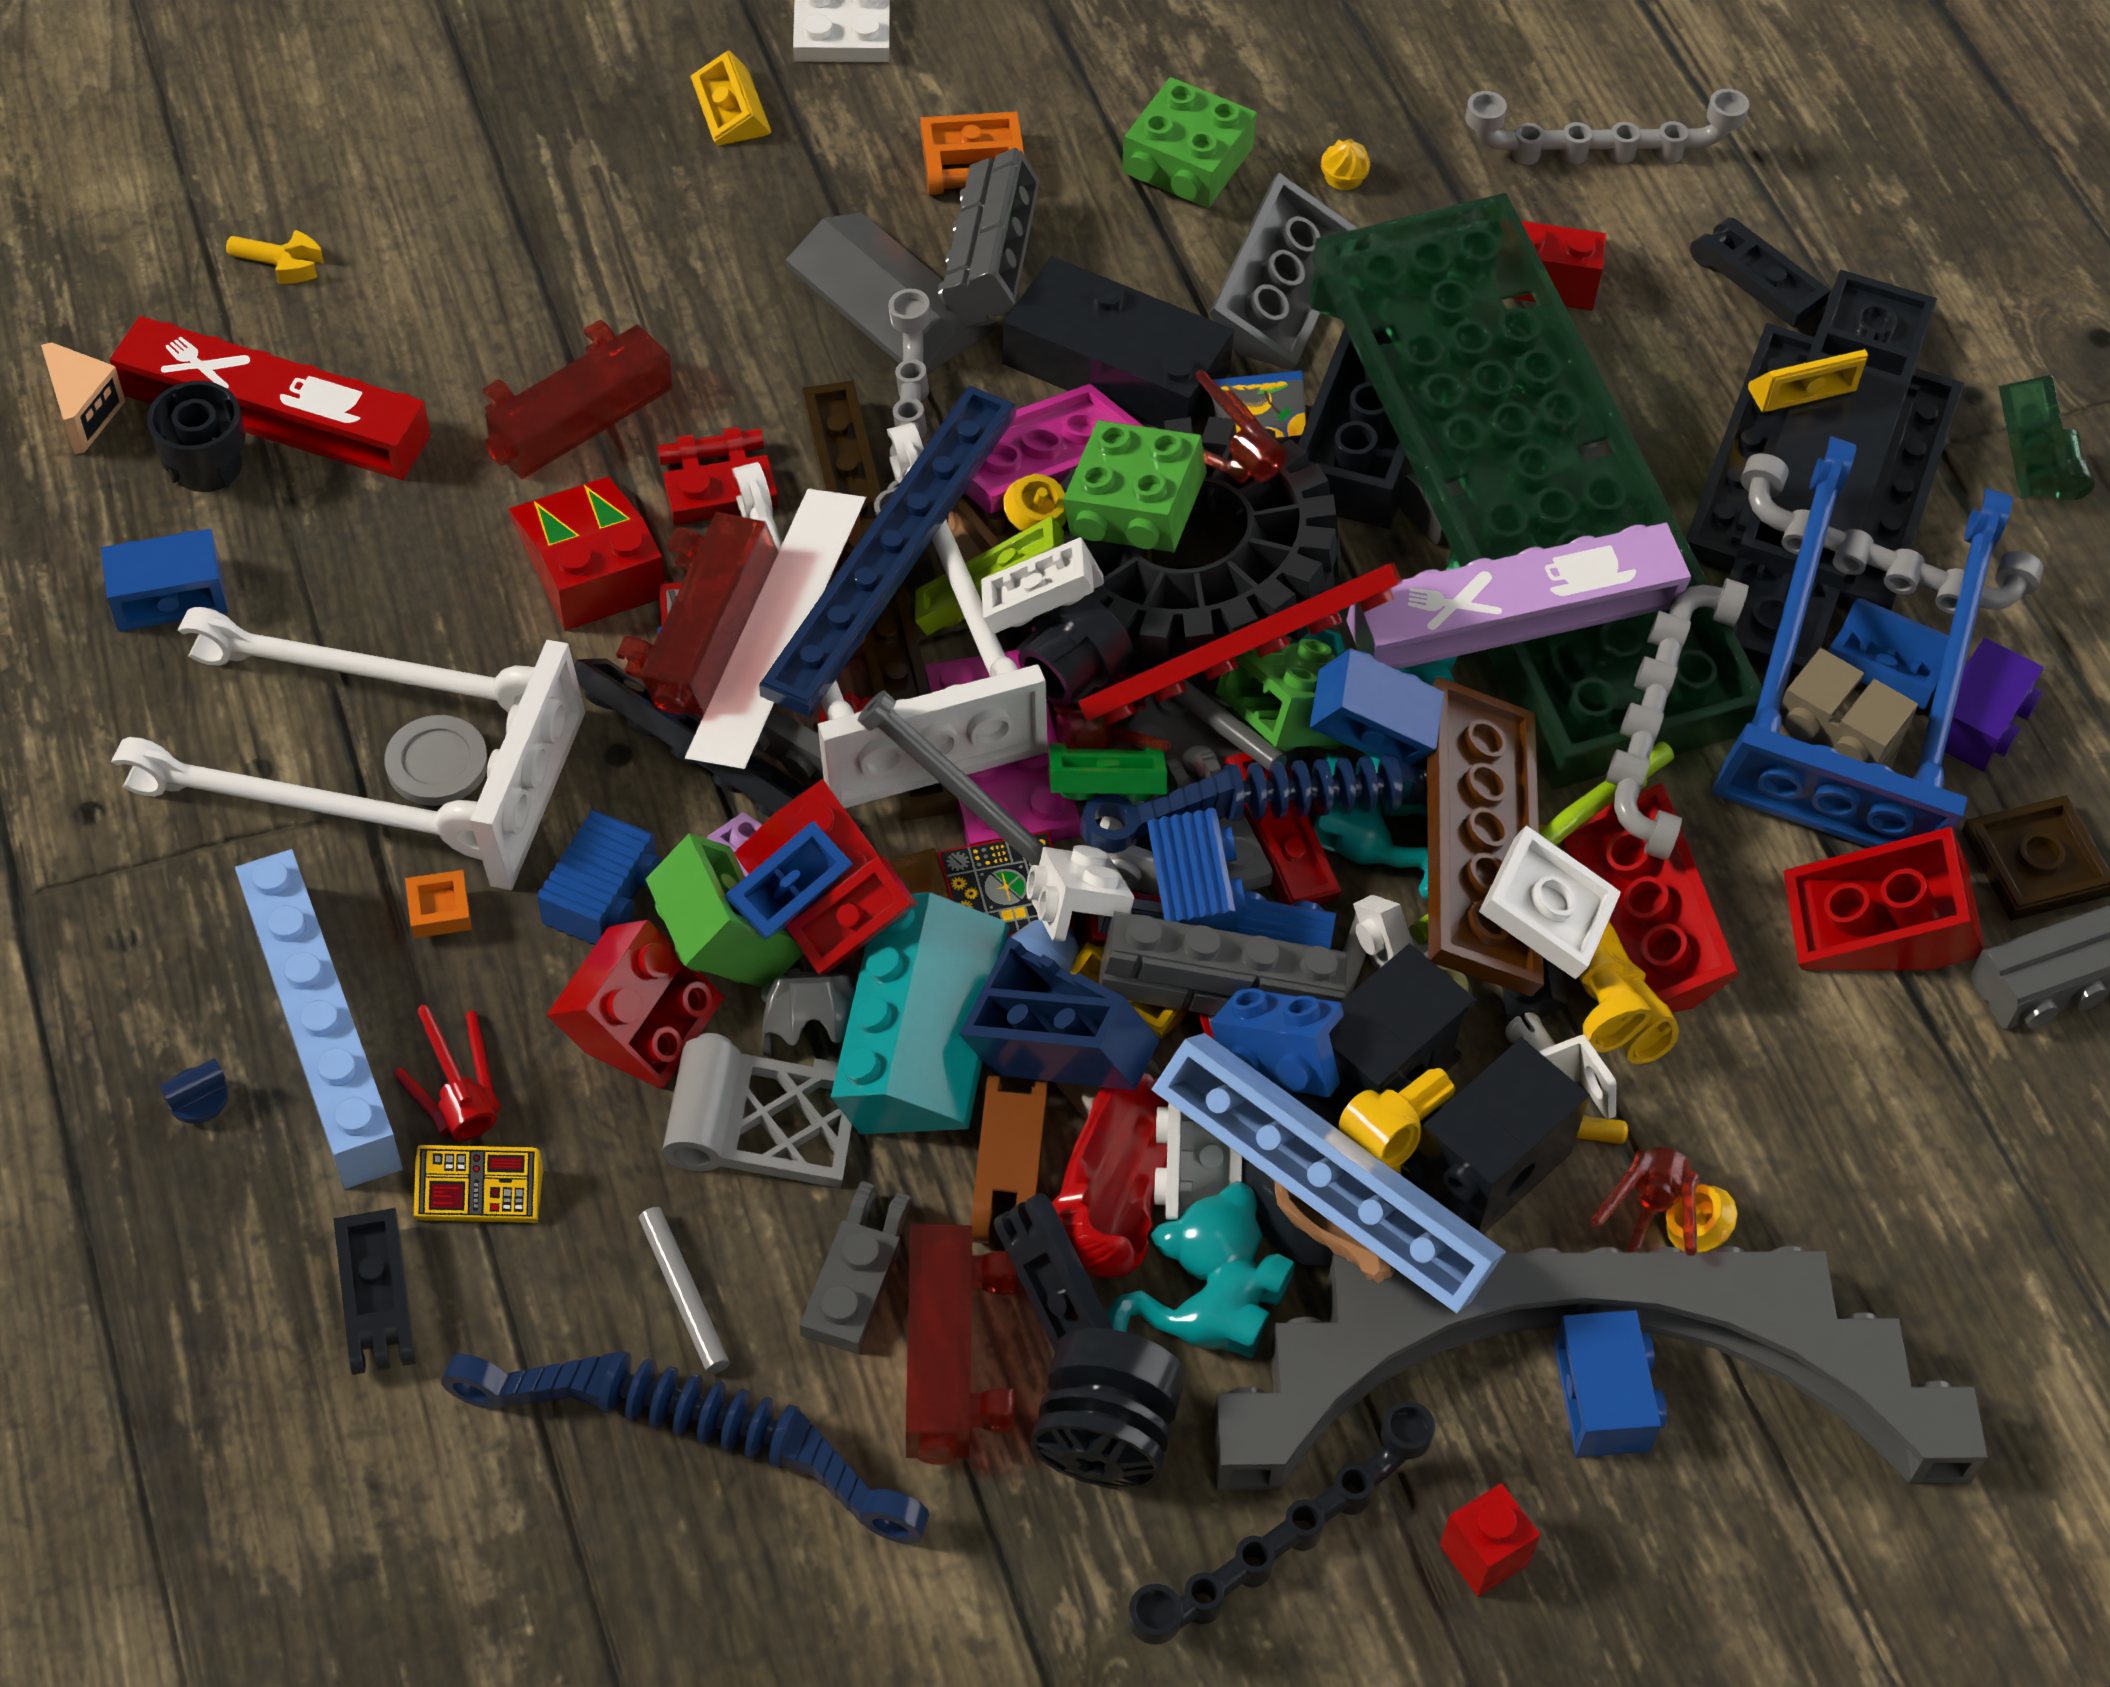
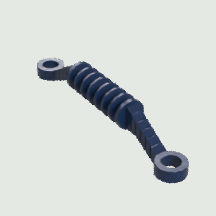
(1227, 793)
(609, 1379)

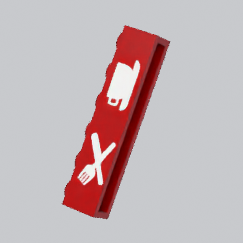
(280, 397)

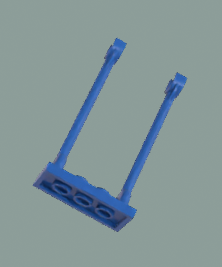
(1815, 781)

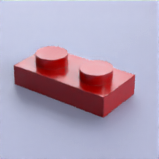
(851, 915)

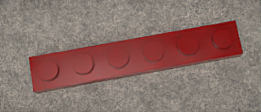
(1265, 636)

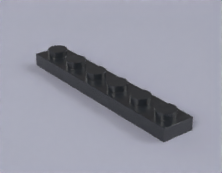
(613, 689)

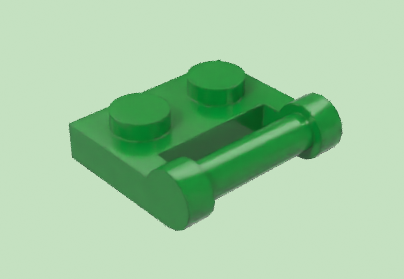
(1084, 772)

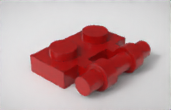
(702, 490)

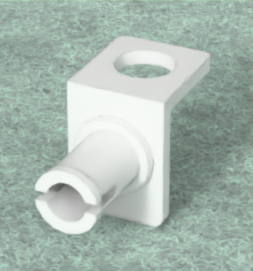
(1573, 1057)

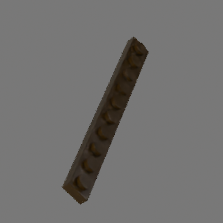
(891, 645)

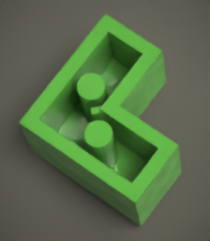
(705, 925)

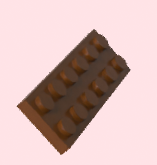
(1476, 805)

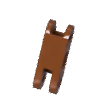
(1007, 1151)

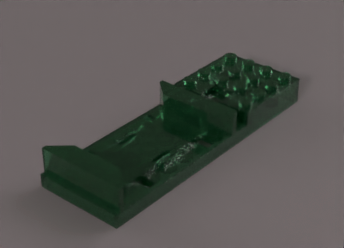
(1503, 411)

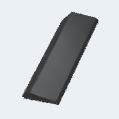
(858, 272)
(1273, 276)

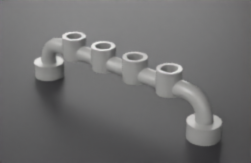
(1487, 114)
(910, 315)
(2016, 573)
(1644, 720)

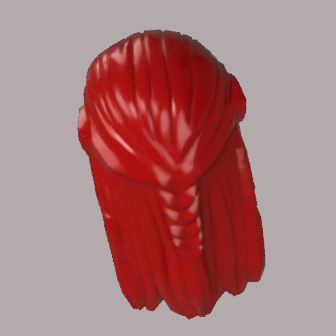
(1112, 1180)

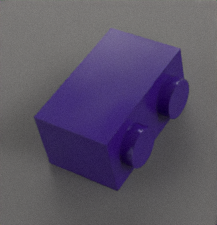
(1991, 696)

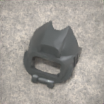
(806, 996)

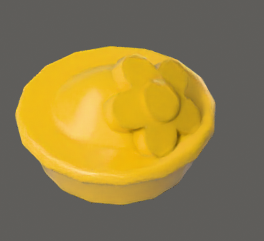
(1033, 500)
(1715, 1219)

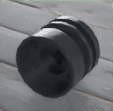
(1108, 1408)

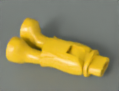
(1627, 1008)

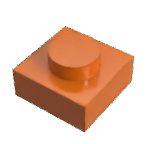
(438, 904)

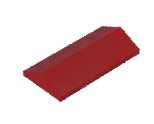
(1661, 908)

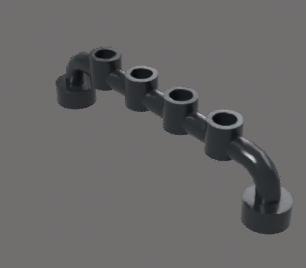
(1160, 1613)

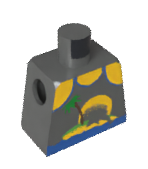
(1271, 398)

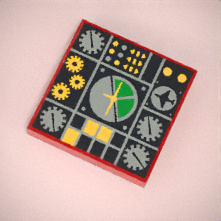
(992, 880)

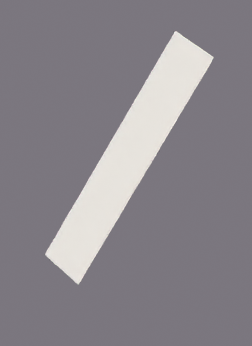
(788, 595)

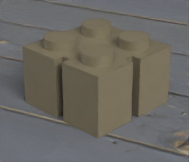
(1867, 732)

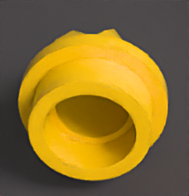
(1345, 164)

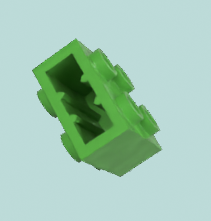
(1189, 142)
(1135, 486)
(1279, 693)

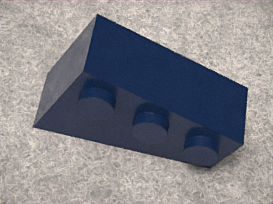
(1056, 1025)

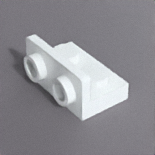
(1039, 585)

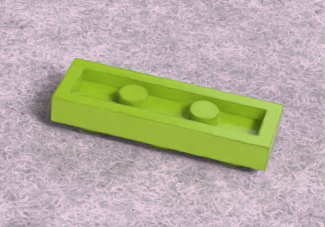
(936, 601)

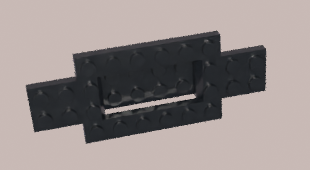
(1899, 432)

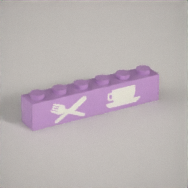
(1523, 597)

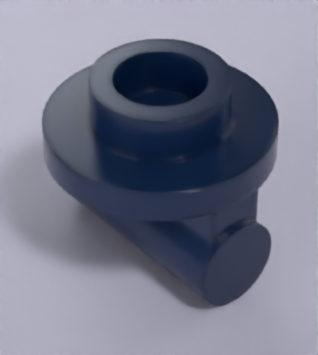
(196, 1093)

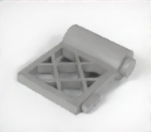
(711, 1106)

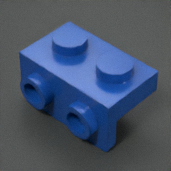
(1892, 650)
(1282, 1038)

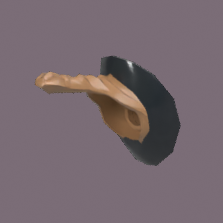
(1298, 1227)

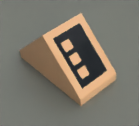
(85, 392)

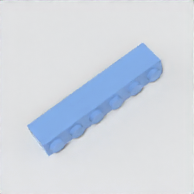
(319, 1020)
(1329, 1171)

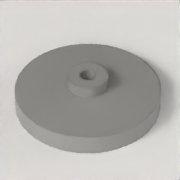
(436, 760)

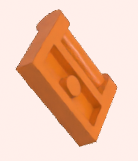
(964, 141)

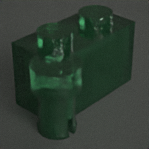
(2042, 451)

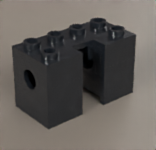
(1496, 1132)

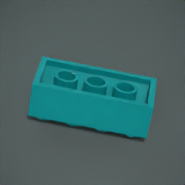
(902, 1041)

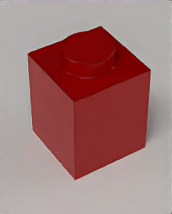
(1489, 1539)

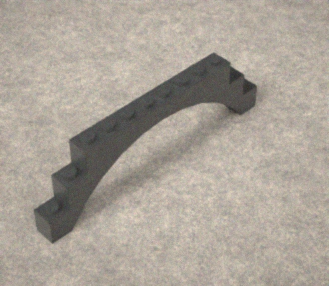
(1751, 1305)

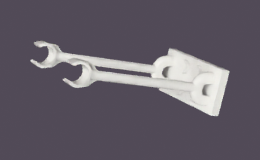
(969, 723)
(521, 776)

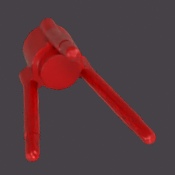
(464, 1106)

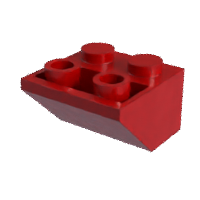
(635, 1003)

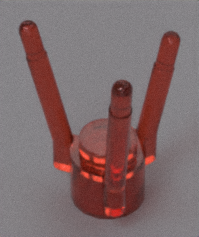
(1252, 447)
(1080, 734)
(1661, 1181)

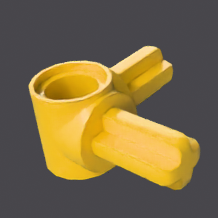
(1390, 1121)

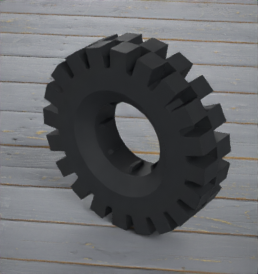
(1280, 562)

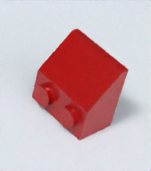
(1572, 261)
(814, 805)

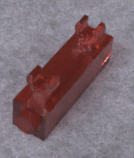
(577, 400)
(707, 614)
(939, 1343)

